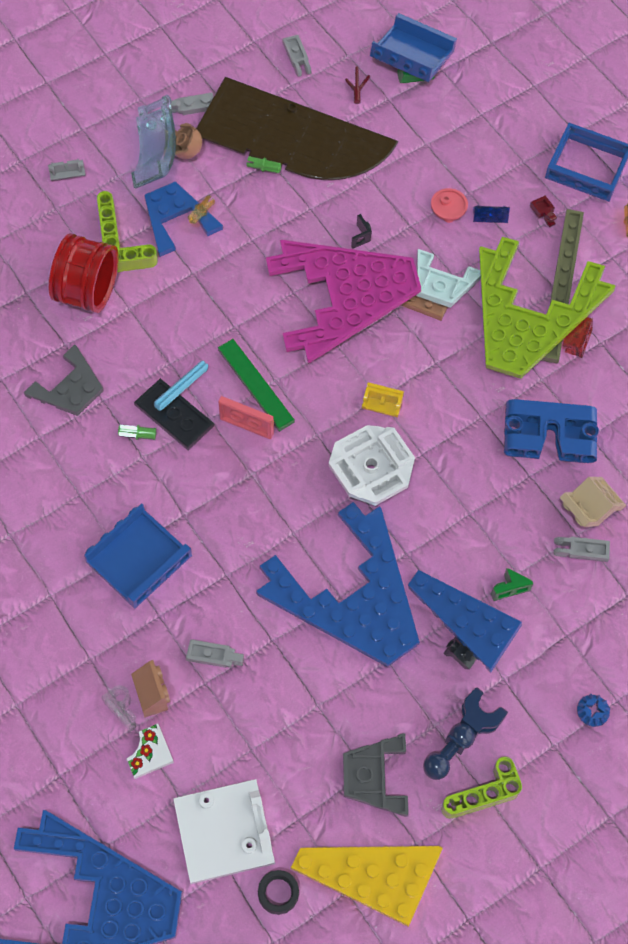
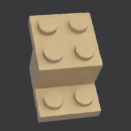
(592, 502)

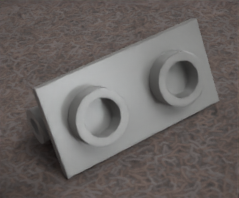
(66, 170)

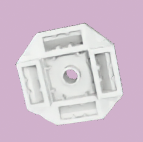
(374, 447)

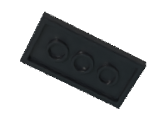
(178, 418)

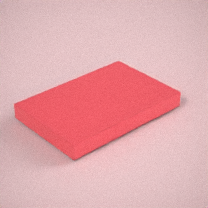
(246, 417)

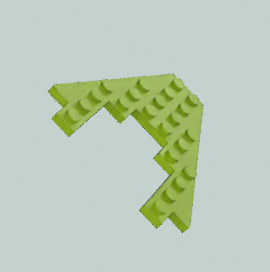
(522, 337)

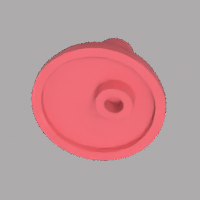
(449, 204)

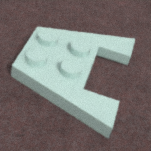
(442, 286)

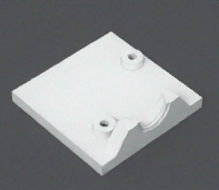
(218, 831)

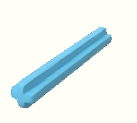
(180, 385)

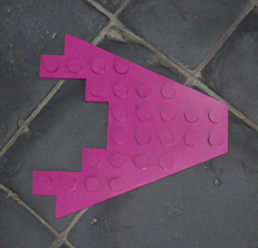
(359, 286)

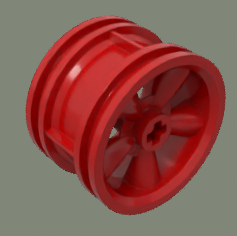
(83, 273)

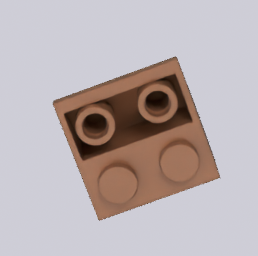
(150, 692)

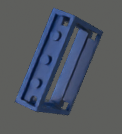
(582, 182)

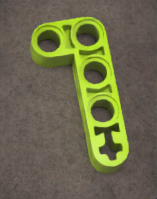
(480, 795)

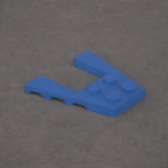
(168, 204)

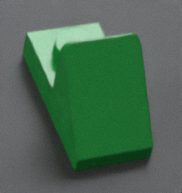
(515, 585)

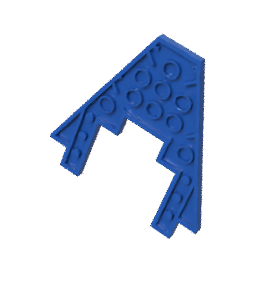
(369, 620)
(126, 901)

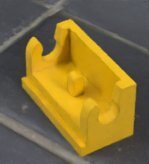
(382, 399)

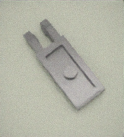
(296, 54)
(583, 548)

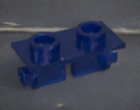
(491, 214)

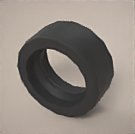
(274, 875)

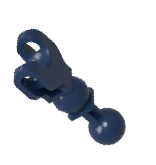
(463, 734)

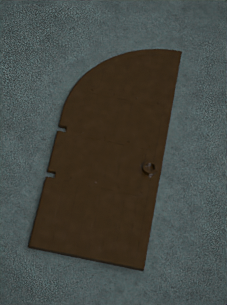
(291, 134)

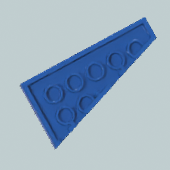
(474, 623)

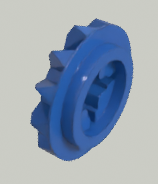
(585, 713)

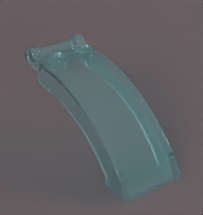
(156, 142)

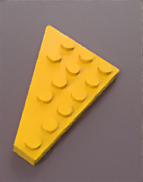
(376, 877)

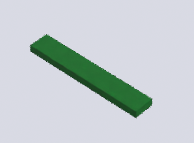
(256, 384)

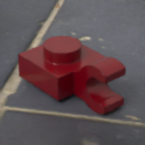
(543, 207)

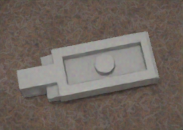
(192, 104)
(213, 654)

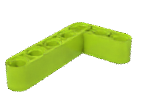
(109, 223)

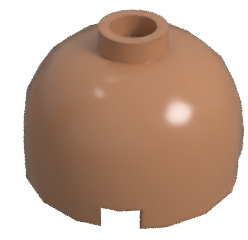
(187, 141)

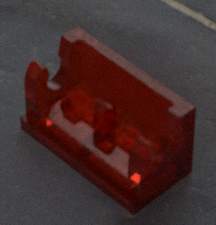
(579, 338)

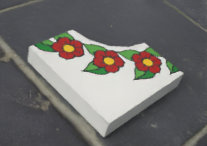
(151, 752)

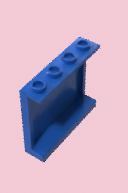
(414, 48)
(137, 556)

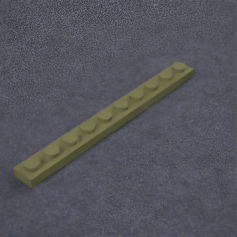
(565, 267)

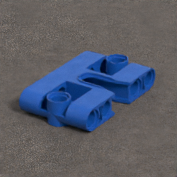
(567, 421)

